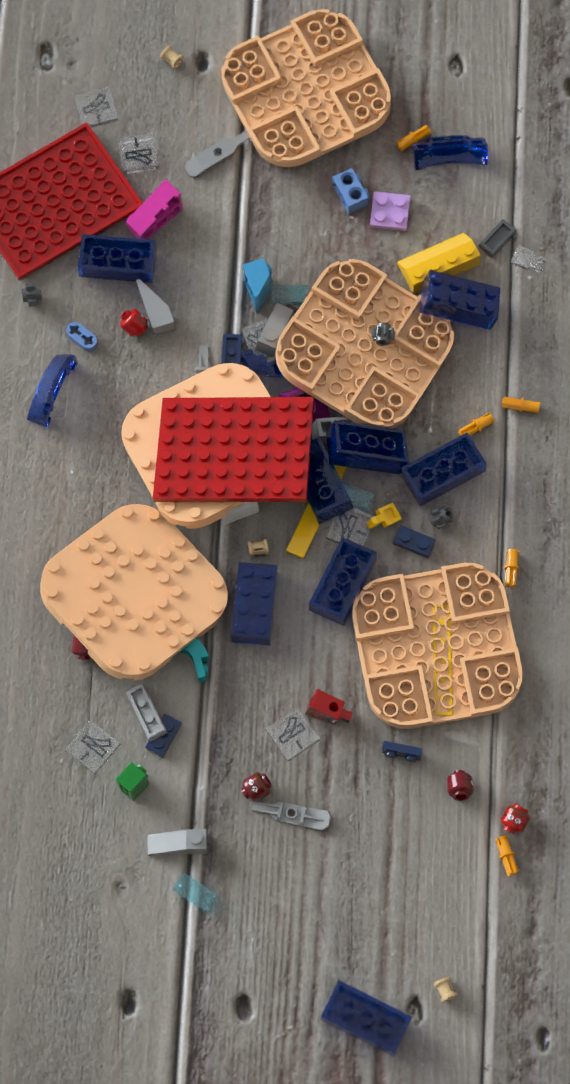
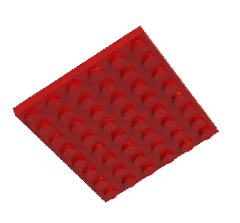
(59, 196)
(234, 449)

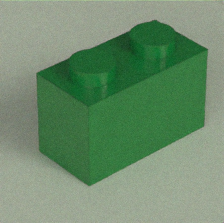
(133, 780)

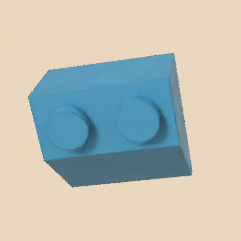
(257, 280)

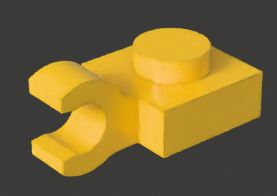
(386, 515)

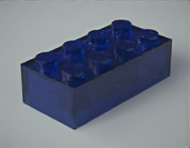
(117, 258)
(460, 300)
(367, 447)
(443, 469)
(325, 489)
(342, 581)
(254, 603)
(366, 1018)

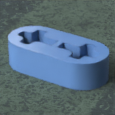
(84, 333)

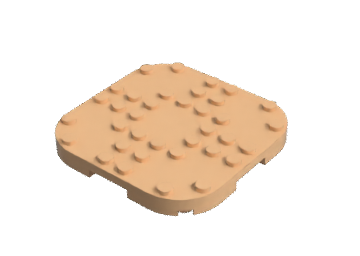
(306, 88)
(332, 350)
(142, 428)
(133, 591)
(396, 645)

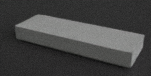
(146, 712)

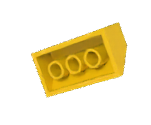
(446, 257)

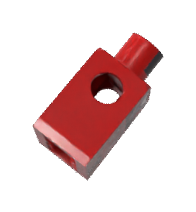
(322, 703)

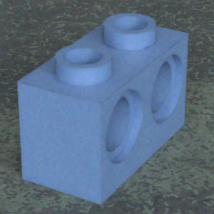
(346, 192)

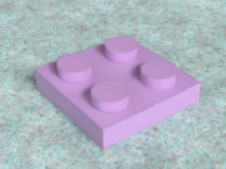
(390, 211)

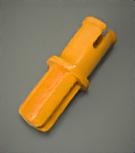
(413, 137)
(520, 404)
(477, 425)
(511, 567)
(507, 855)

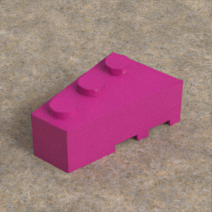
(155, 211)

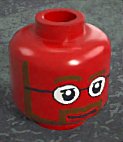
(133, 322)
(515, 818)

